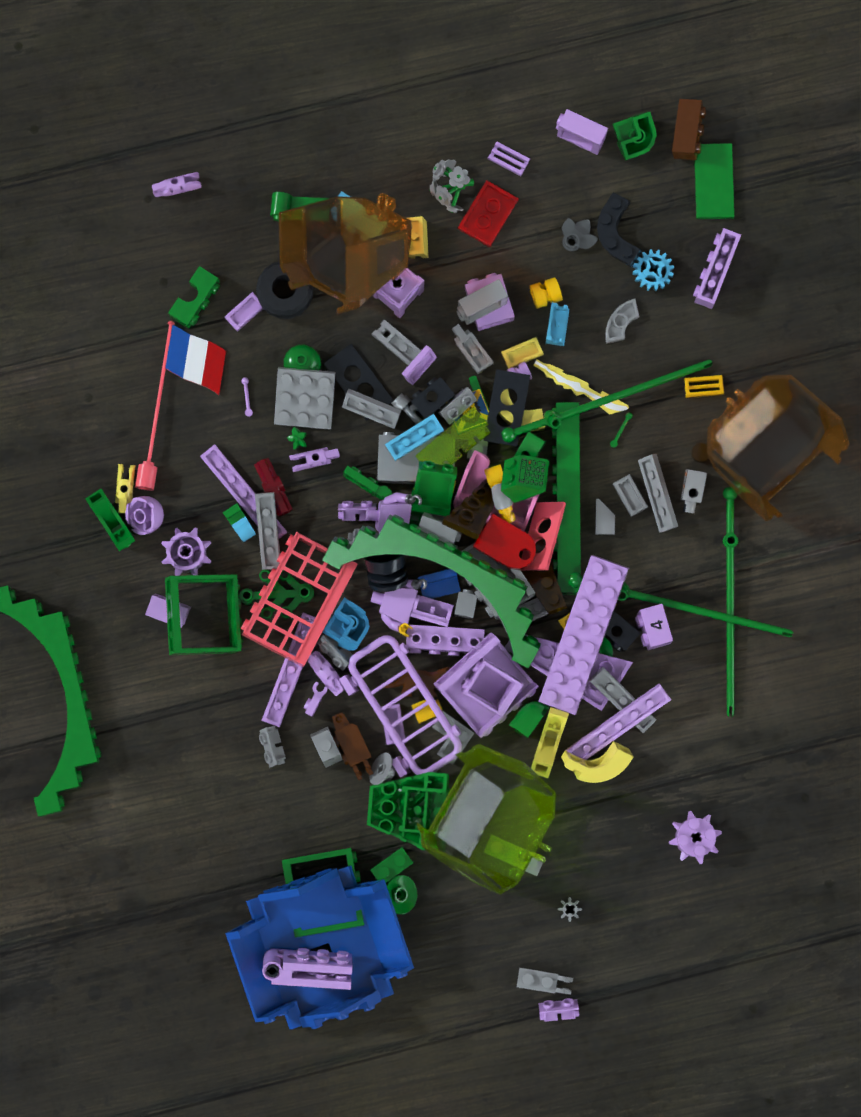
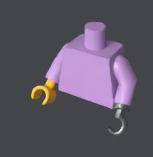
(394, 504)
(398, 605)

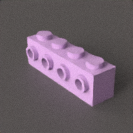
(717, 269)
(442, 639)

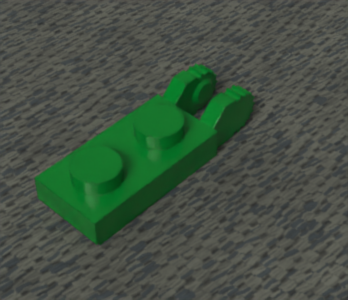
(367, 484)

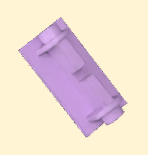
(350, 510)
(549, 1009)

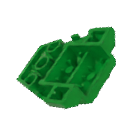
(402, 803)

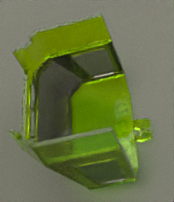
(492, 820)

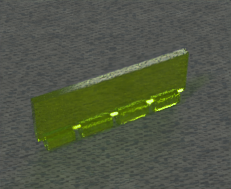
(457, 436)

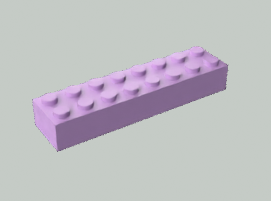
(583, 634)

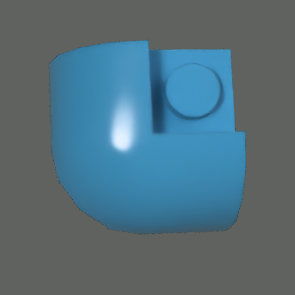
(348, 625)

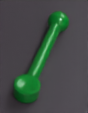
(613, 443)

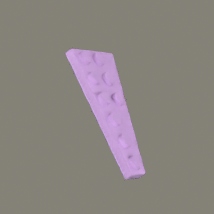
(615, 666)

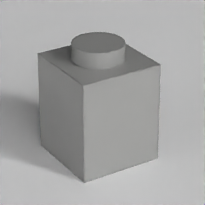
(466, 604)

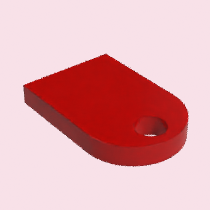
(504, 543)

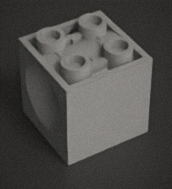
(433, 524)

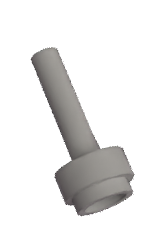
(401, 403)

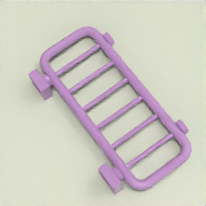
(350, 685)

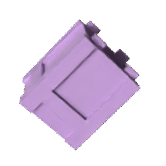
(400, 297)

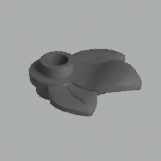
(579, 233)

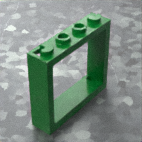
(173, 613)
(288, 874)

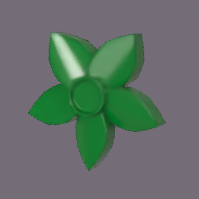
(297, 437)

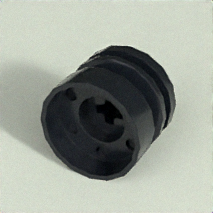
(386, 572)

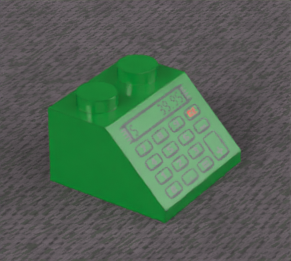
(524, 477)

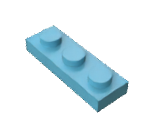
(414, 437)

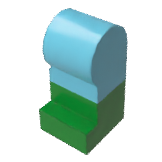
(239, 522)

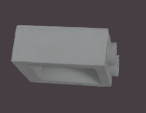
(482, 302)

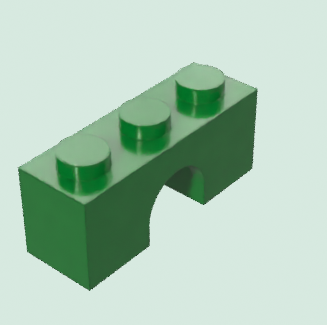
(187, 312)

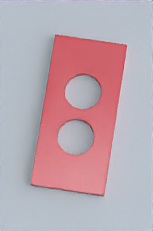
(543, 511)

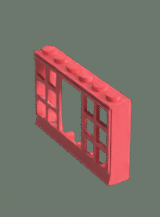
(324, 613)

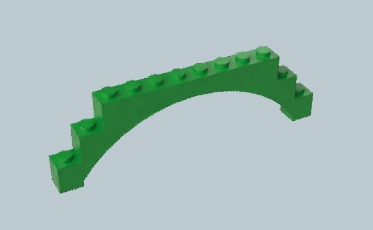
(494, 584)
(79, 744)

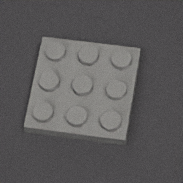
(304, 398)

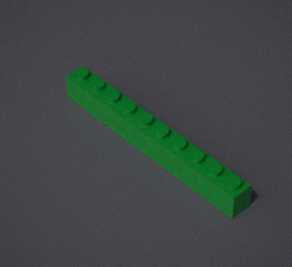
(568, 491)

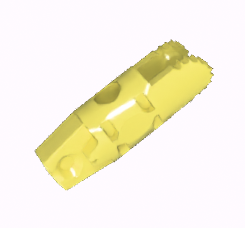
(126, 497)

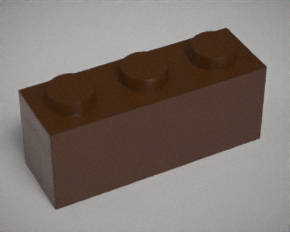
(688, 129)

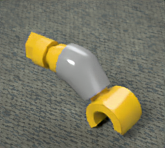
(501, 501)

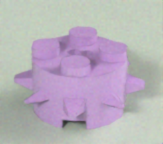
(176, 547)
(693, 826)

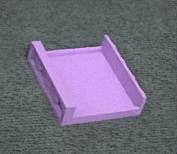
(487, 685)

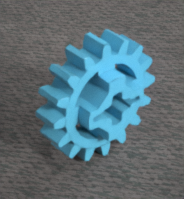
(646, 274)

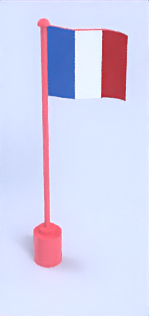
(192, 361)

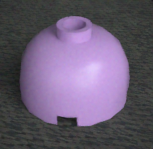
(144, 514)

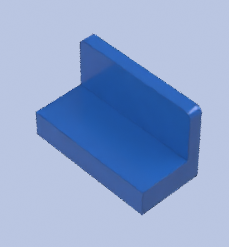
(440, 584)

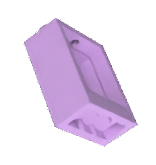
(581, 131)
(507, 697)

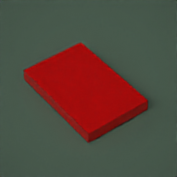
(488, 213)

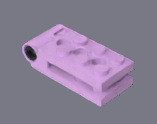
(308, 968)

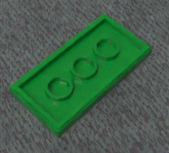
(714, 182)

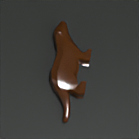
(427, 677)

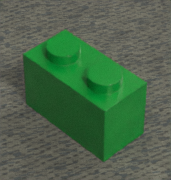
(392, 865)

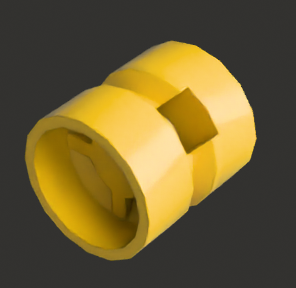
(546, 292)

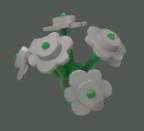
(458, 182)

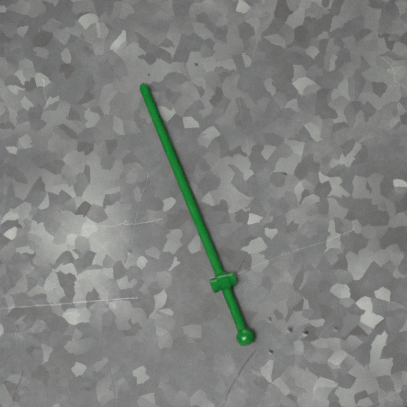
(554, 419)
(729, 494)
(576, 579)

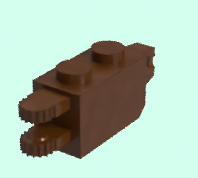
(352, 743)

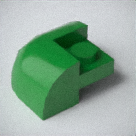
(635, 135)
(528, 718)

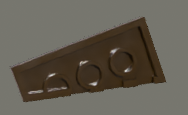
(472, 513)
(545, 585)

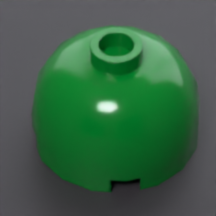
(302, 357)

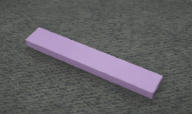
(234, 483)
(286, 680)
(620, 723)

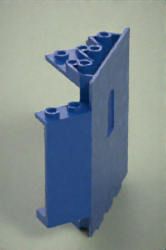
(316, 902)

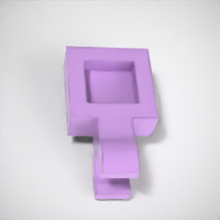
(312, 704)

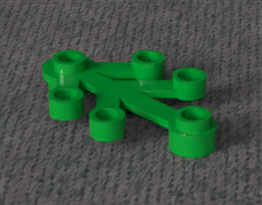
(280, 594)

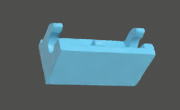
(557, 324)

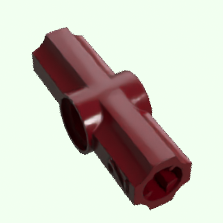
(272, 483)

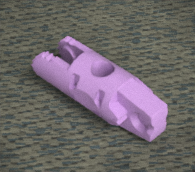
(177, 185)
(324, 455)
(325, 672)

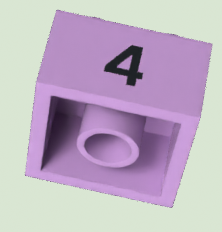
(654, 627)

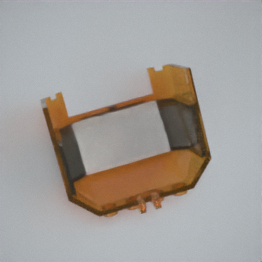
(344, 247)
(772, 438)

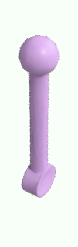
(248, 412)

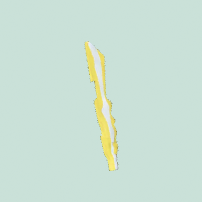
(578, 386)

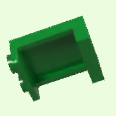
(435, 487)

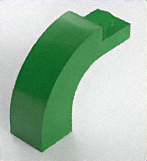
(110, 519)

